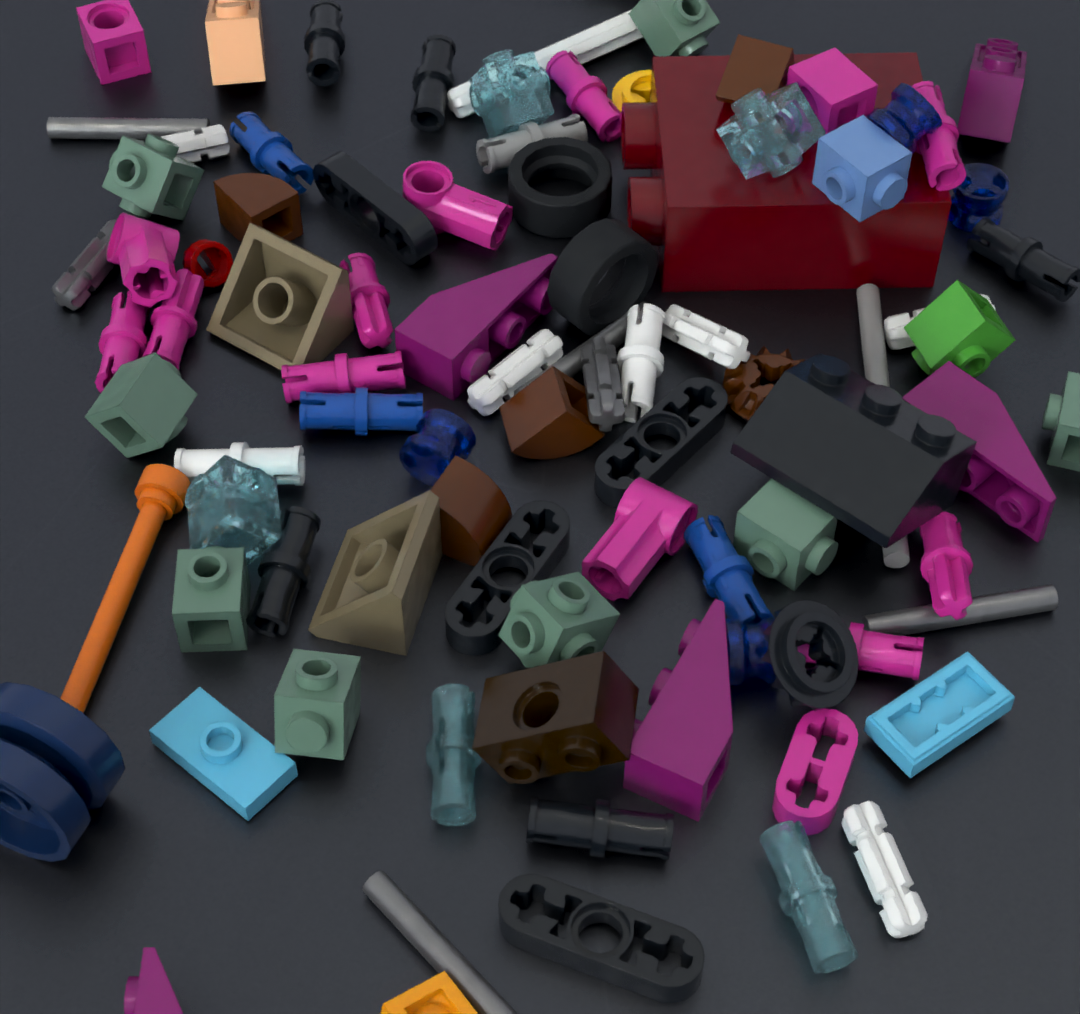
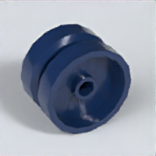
(50, 772)

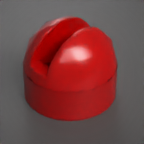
(215, 256)

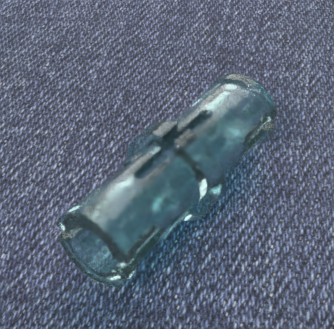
(452, 755)
(808, 897)

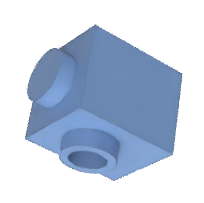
(861, 168)

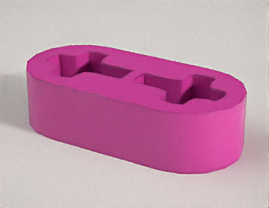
(828, 774)

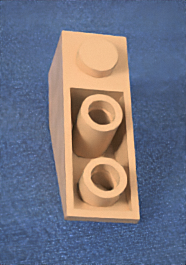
(235, 41)

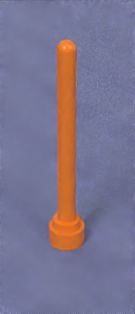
(159, 496)

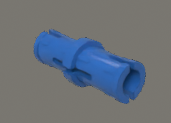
(270, 151)
(360, 411)
(726, 572)

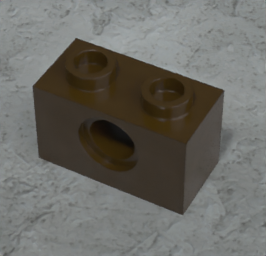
(556, 718)

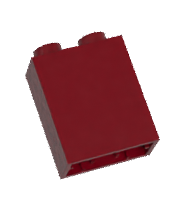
(764, 230)

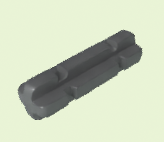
(86, 271)
(602, 384)

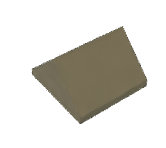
(282, 302)
(382, 578)

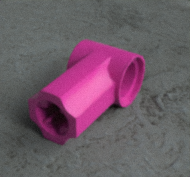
(455, 208)
(145, 258)
(644, 528)

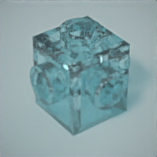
(510, 92)
(770, 131)
(233, 508)

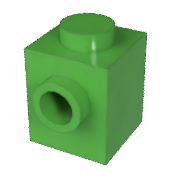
(958, 329)

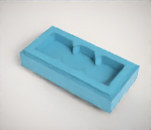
(938, 714)
(223, 753)

